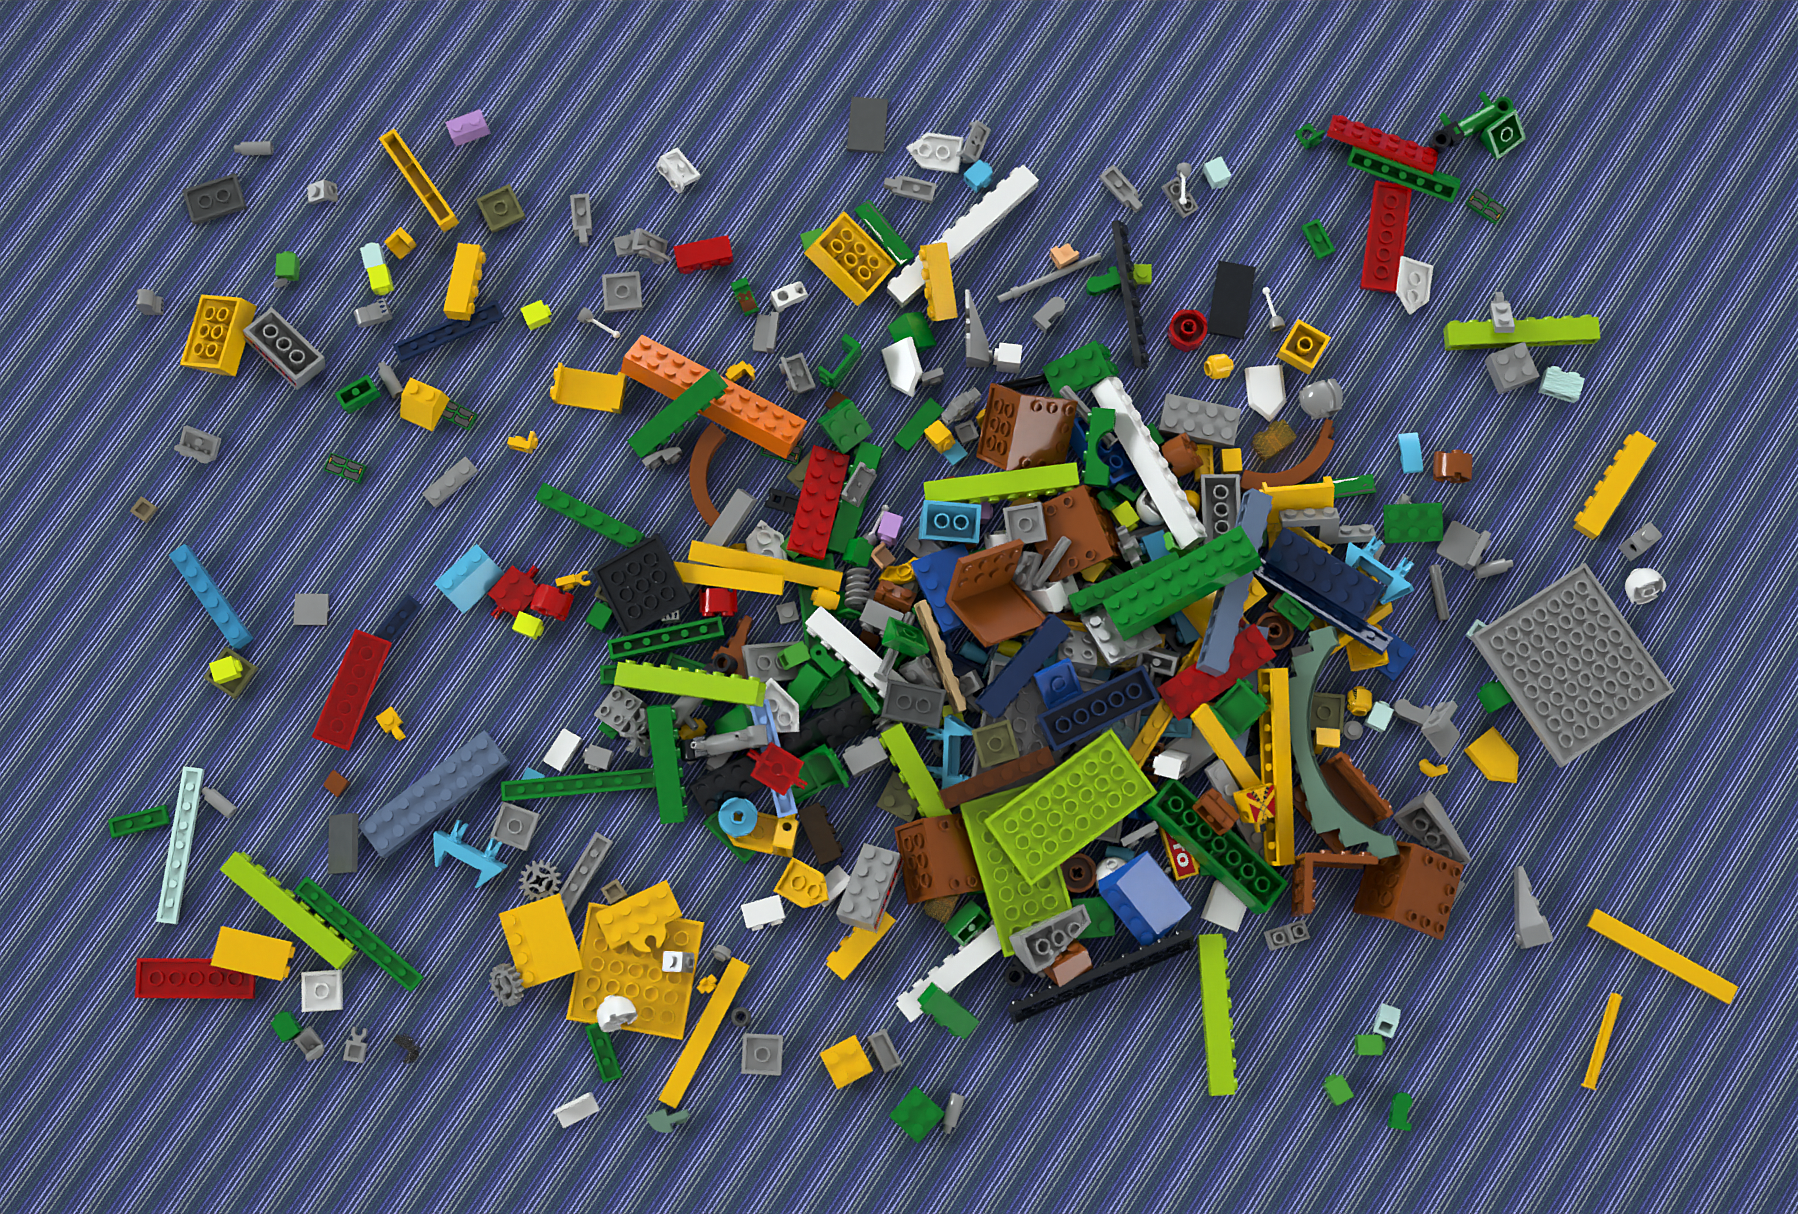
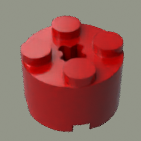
(1187, 320)
(551, 602)
(718, 602)

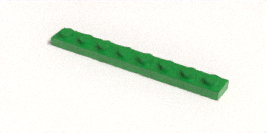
(578, 784)
(359, 934)

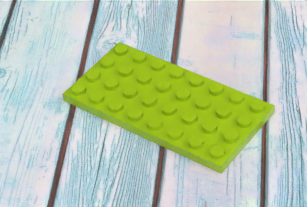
(1070, 807)
(1009, 897)

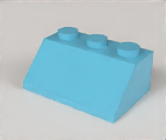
(950, 522)
(469, 579)

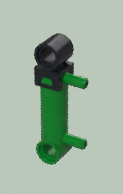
(1457, 131)

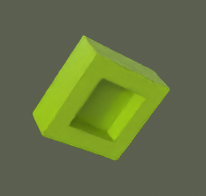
(1143, 273)

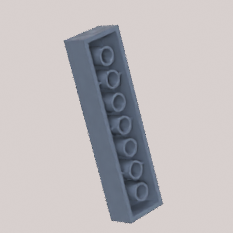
(434, 794)

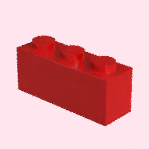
(703, 254)

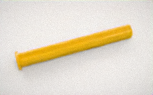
(1602, 1041)

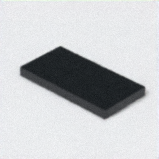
(1231, 300)

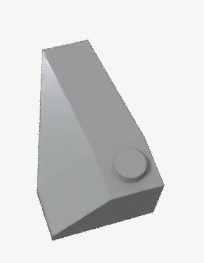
(976, 342)
(1430, 824)
(1044, 941)

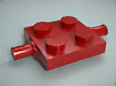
(513, 591)
(777, 768)

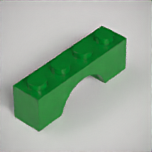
(1101, 423)

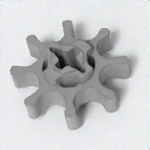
(961, 406)
(1129, 547)
(637, 727)

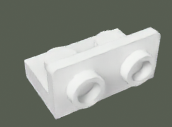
(677, 169)

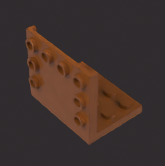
(1025, 429)
(1086, 525)
(989, 598)
(1352, 792)
(937, 858)
(1303, 880)
(1411, 889)

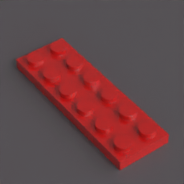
(1383, 144)
(1385, 236)
(818, 502)
(1194, 687)
(351, 689)
(190, 979)

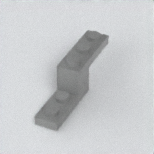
(1327, 525)

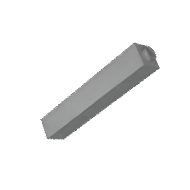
(726, 525)

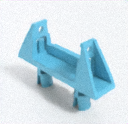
(1393, 579)
(951, 752)
(452, 844)

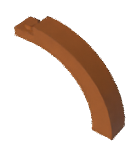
(701, 458)
(1297, 474)

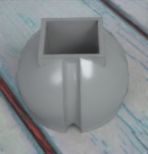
(1321, 399)

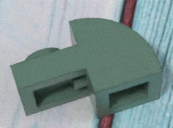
(662, 1121)

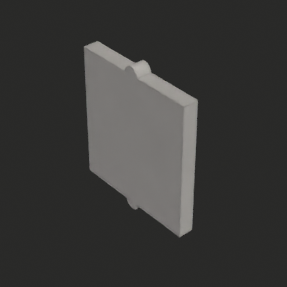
(311, 609)

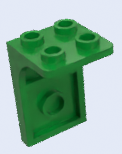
(1080, 368)
(820, 771)

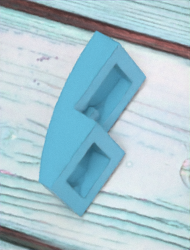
(1410, 453)

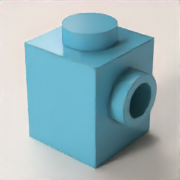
(978, 175)

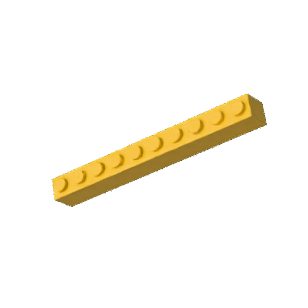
(1276, 765)

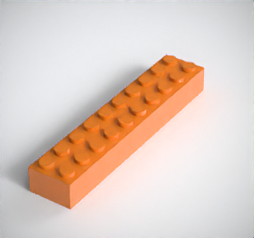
(736, 410)

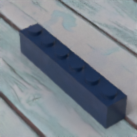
(1022, 666)

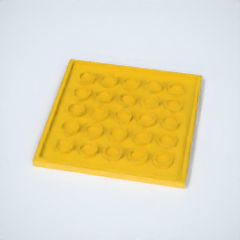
(657, 995)

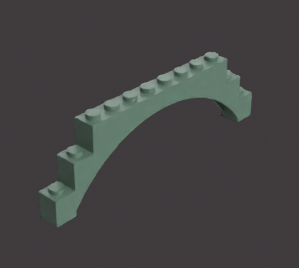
(1326, 809)

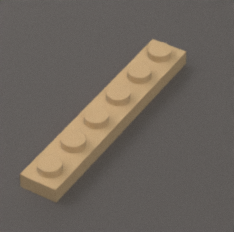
(939, 655)

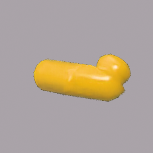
(1430, 770)

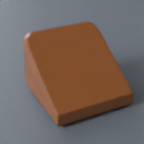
(336, 783)

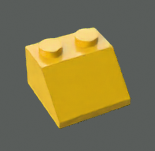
(422, 404)

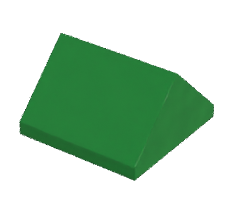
(1503, 134)
(913, 326)
(905, 638)
(734, 720)

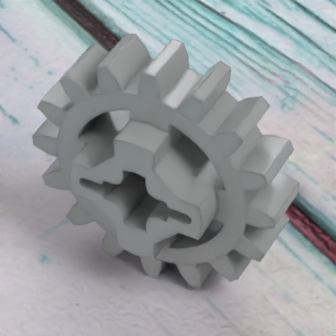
(537, 872)
(506, 984)

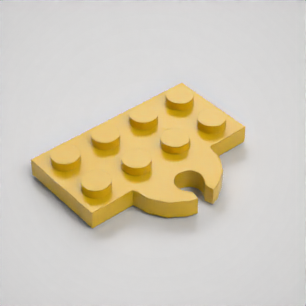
(640, 917)

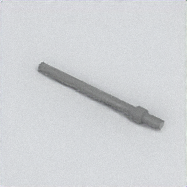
(1016, 291)

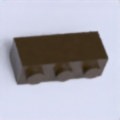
(820, 833)

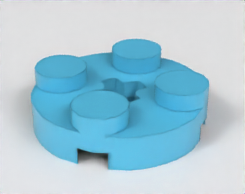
(739, 806)

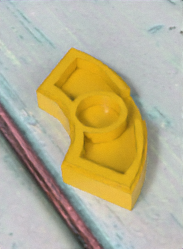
(899, 574)

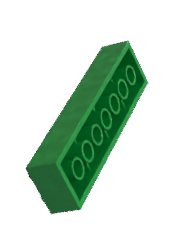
(1182, 583)
(1223, 855)

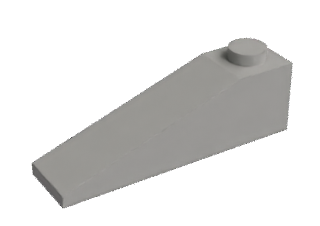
(1529, 925)

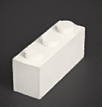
(1172, 763)

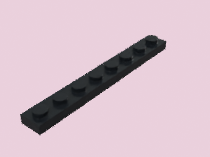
(1129, 289)

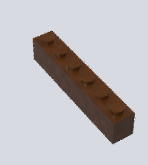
(996, 778)

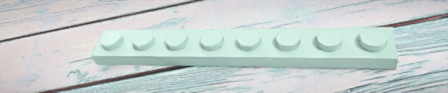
(180, 845)

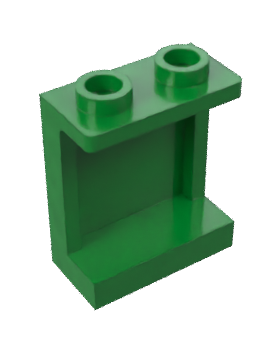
(1239, 708)

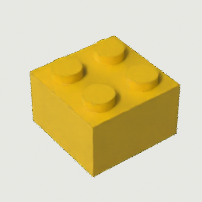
(1303, 346)
(846, 1061)

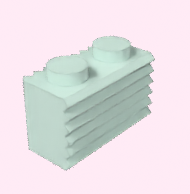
(1561, 384)

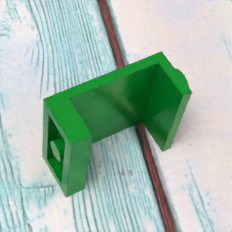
(853, 350)

